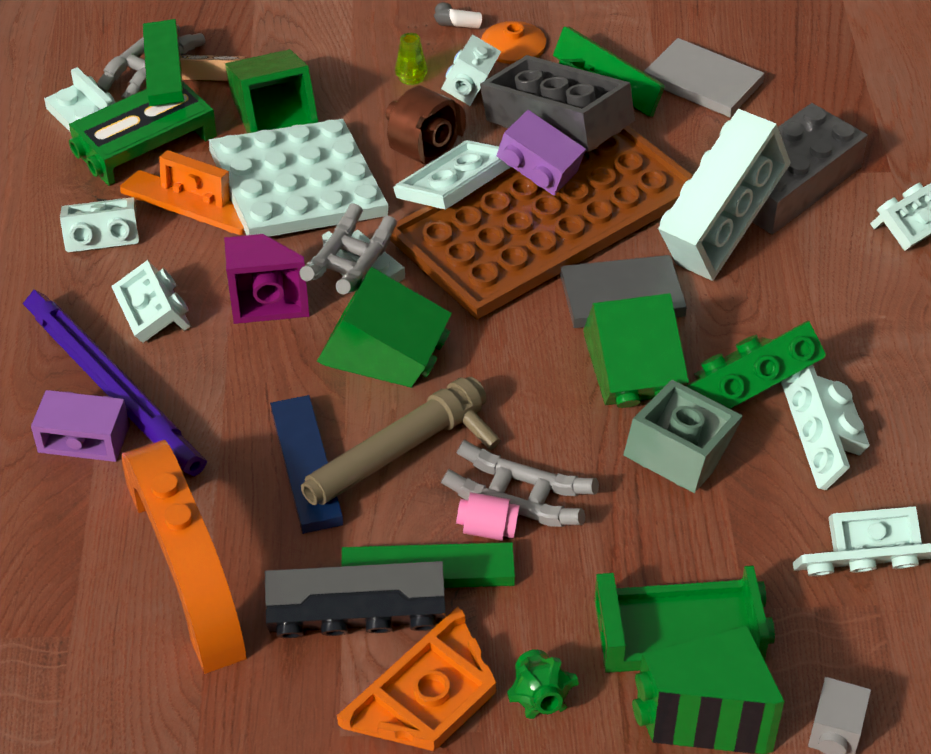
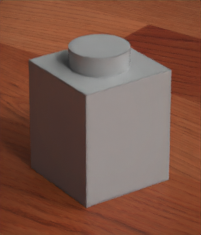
(839, 717)

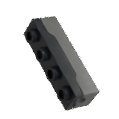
(354, 598)

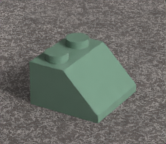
(681, 435)

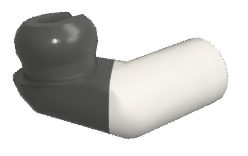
(447, 16)

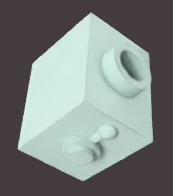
(470, 69)

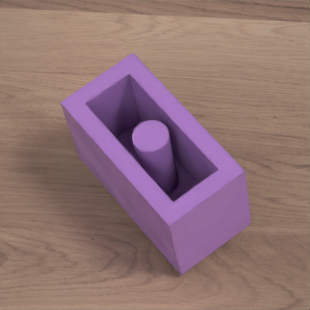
(540, 152)
(80, 425)

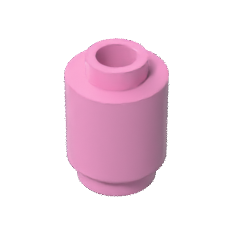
(488, 516)

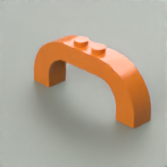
(207, 602)

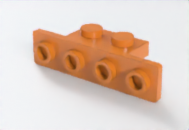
(187, 189)

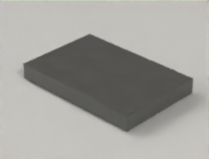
(617, 281)

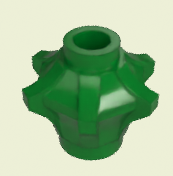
(541, 683)

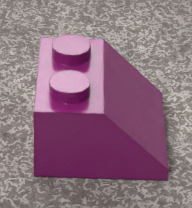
(264, 280)

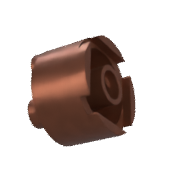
(424, 124)

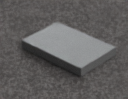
(705, 77)

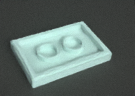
(452, 175)

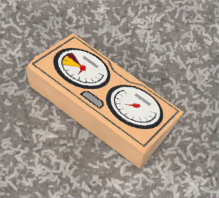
(206, 67)

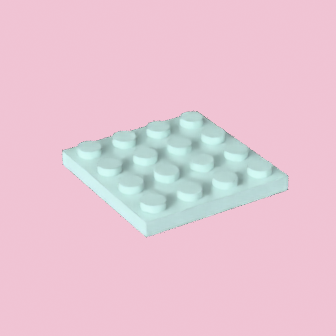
(297, 177)

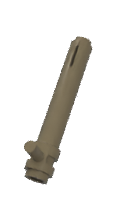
(441, 411)

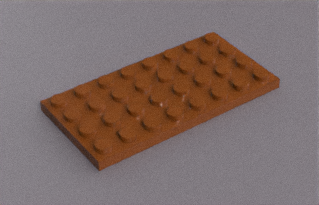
(521, 235)

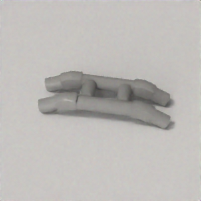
(132, 59)
(341, 239)
(542, 480)

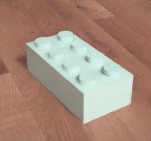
(724, 194)

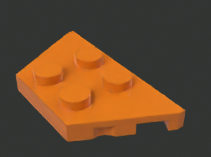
(426, 690)

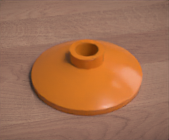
(515, 40)

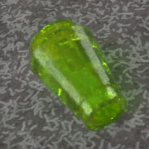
(410, 61)

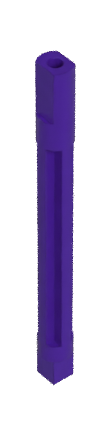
(113, 380)

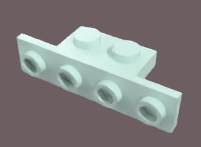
(825, 423)
(867, 539)

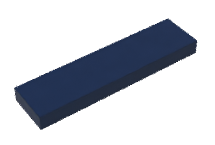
(302, 455)

